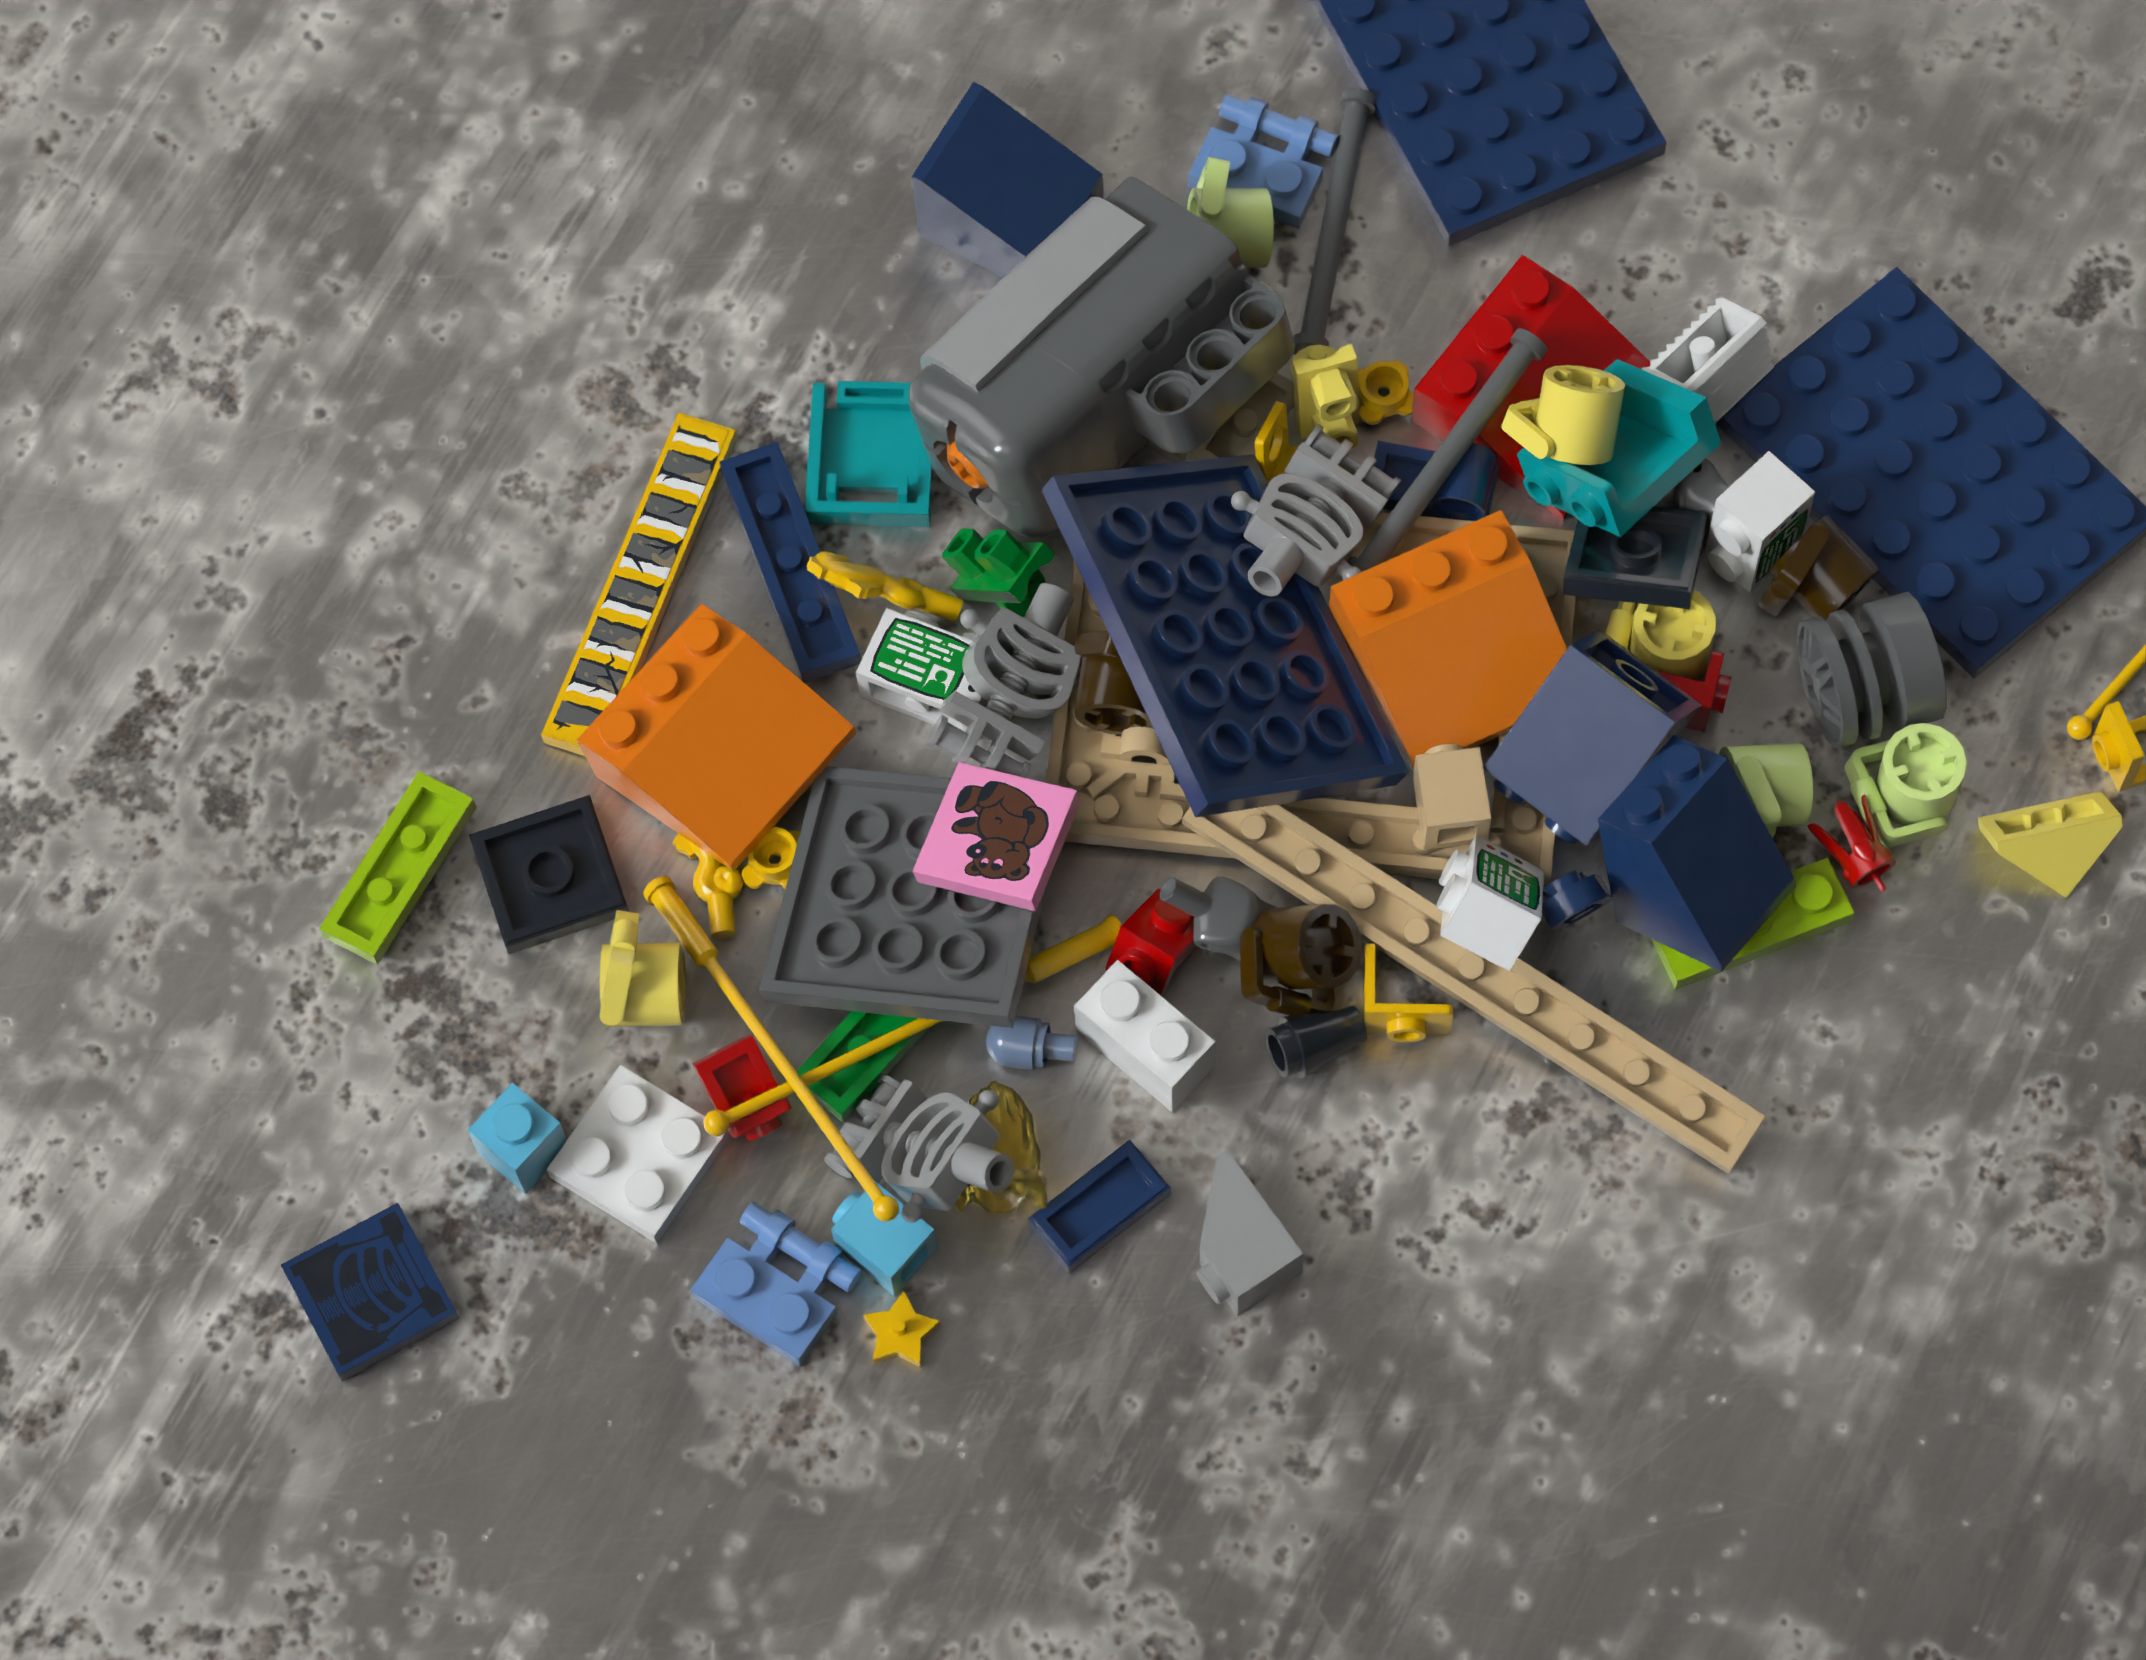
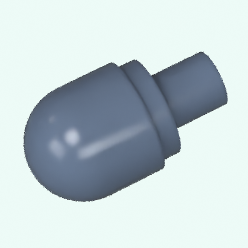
(1029, 1044)

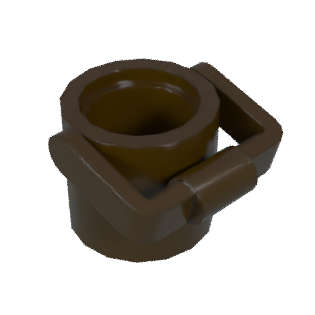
(1820, 571)
(1105, 692)
(1298, 951)

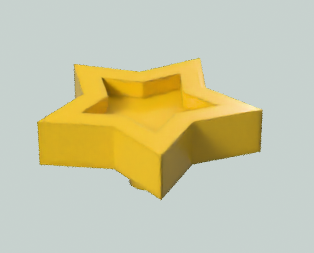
(900, 1331)

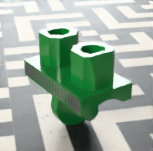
(997, 568)

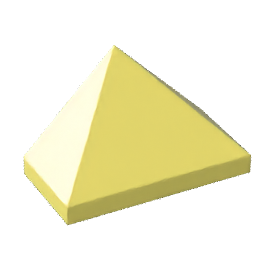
(2055, 838)

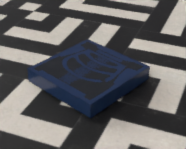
(370, 1291)

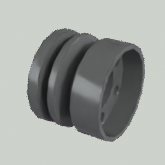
(1881, 666)

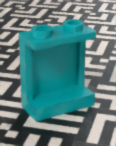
(1657, 444)

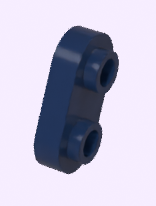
(1573, 899)

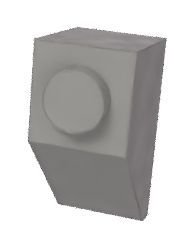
(1243, 1242)

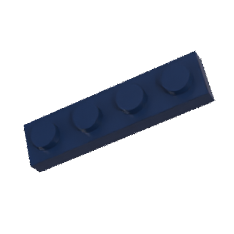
(782, 547)

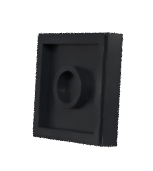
(1646, 565)
(548, 874)

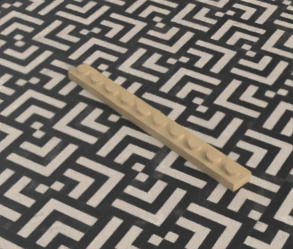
(1517, 1001)

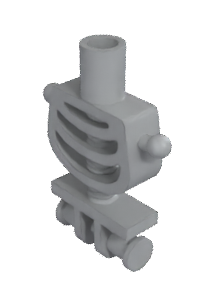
(1313, 514)
(1013, 651)
(925, 1145)

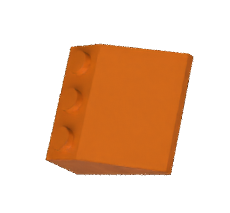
(1450, 636)
(715, 737)

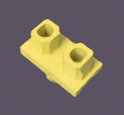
(1326, 391)

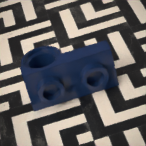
(1464, 494)

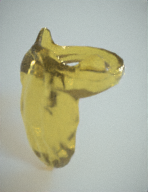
(1017, 1141)

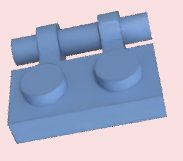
(1285, 175)
(766, 1301)

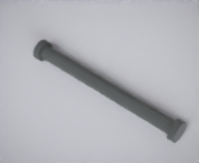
(1357, 106)
(1524, 350)

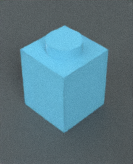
(517, 1137)
(883, 1250)

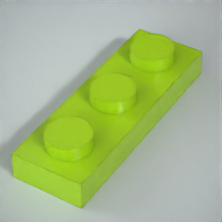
(397, 868)
(1809, 910)

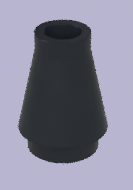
(1313, 1039)

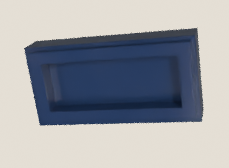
(1099, 1206)

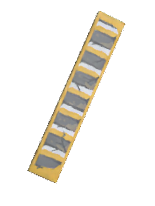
(641, 576)

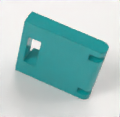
(866, 447)

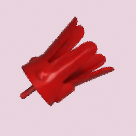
(1869, 856)

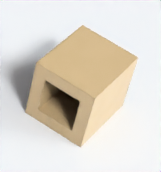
(1451, 796)

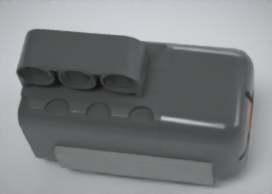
(1090, 348)

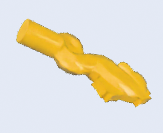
(871, 582)
(715, 886)

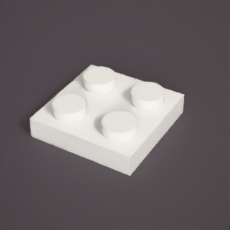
(637, 1154)

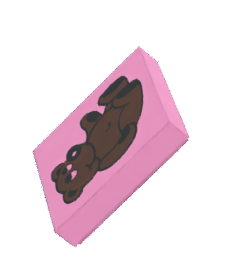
(996, 836)

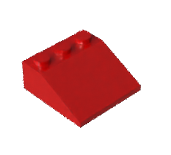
(1550, 310)

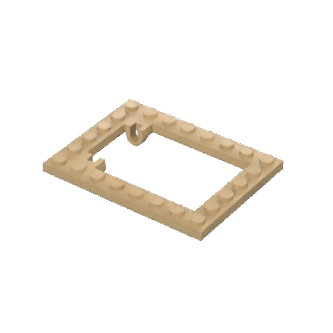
(1144, 808)

